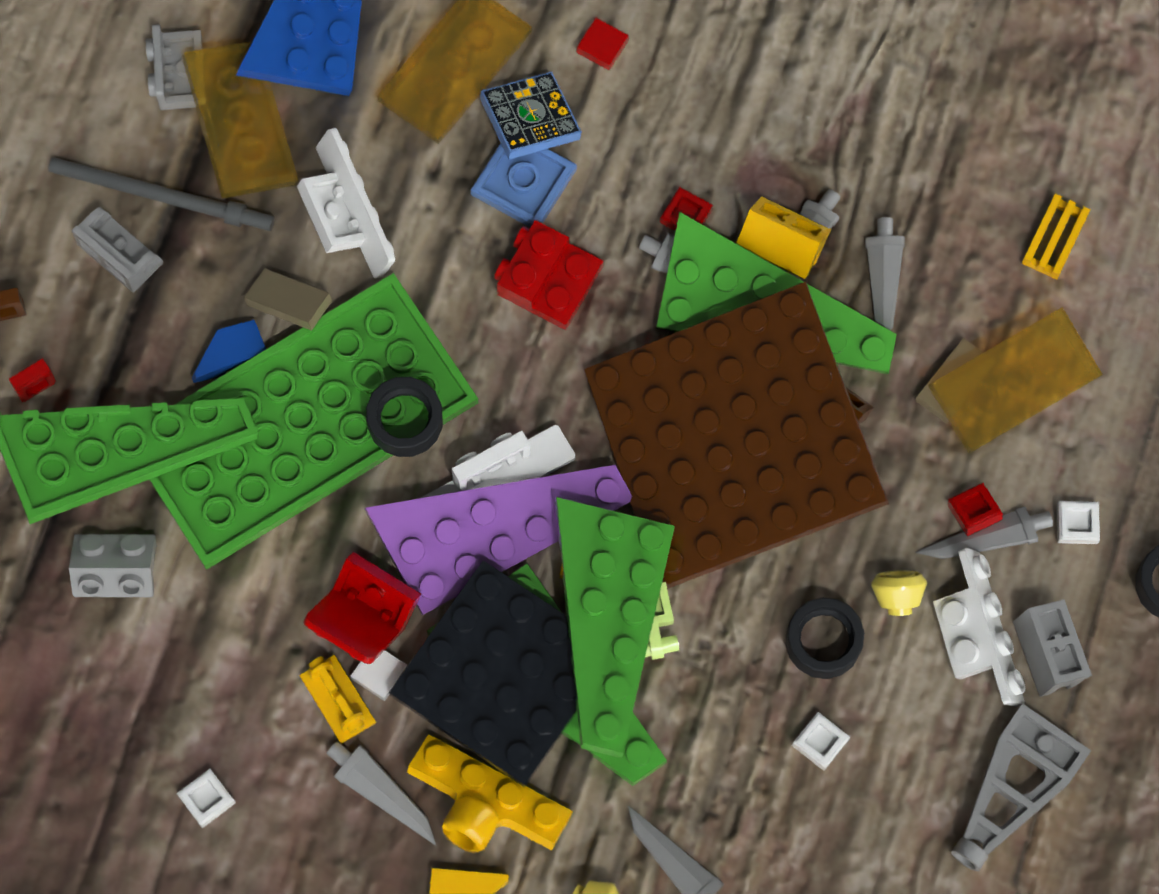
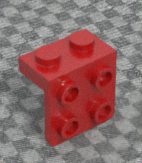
(363, 610)

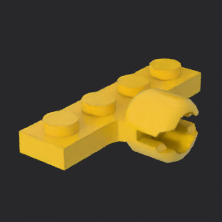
(485, 799)

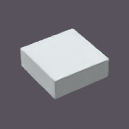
(1078, 522)
(379, 675)
(821, 741)
(206, 798)

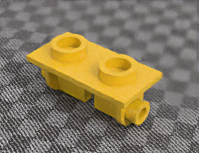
(337, 698)

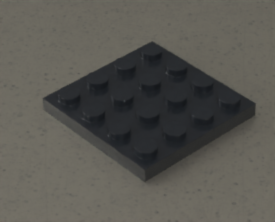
(495, 674)

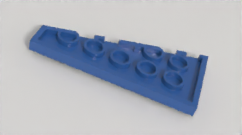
(306, 45)

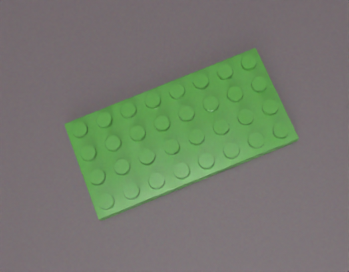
(311, 419)

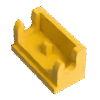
(783, 237)

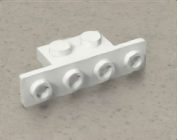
(343, 208)
(510, 460)
(975, 631)

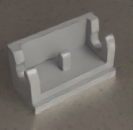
(116, 249)
(1051, 647)

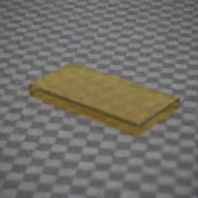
(454, 65)
(239, 123)
(1015, 380)

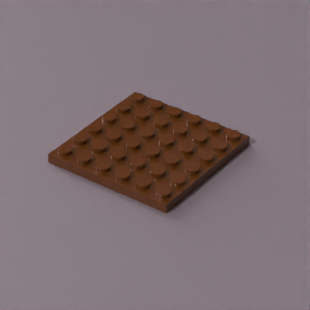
(737, 433)

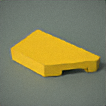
(466, 882)

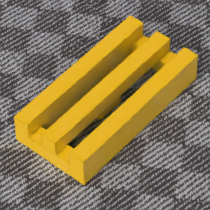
(1068, 209)

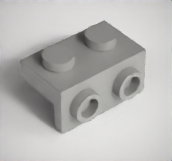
(169, 78)
(112, 565)

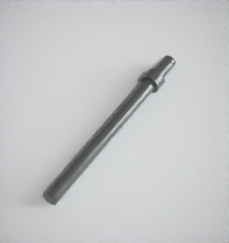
(232, 213)

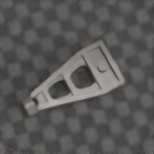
(1041, 745)

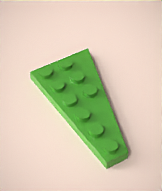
(717, 276)

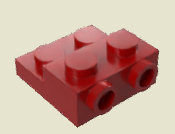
(547, 274)

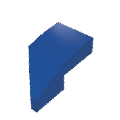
(229, 349)

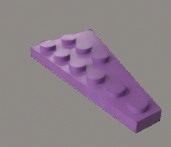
(447, 536)

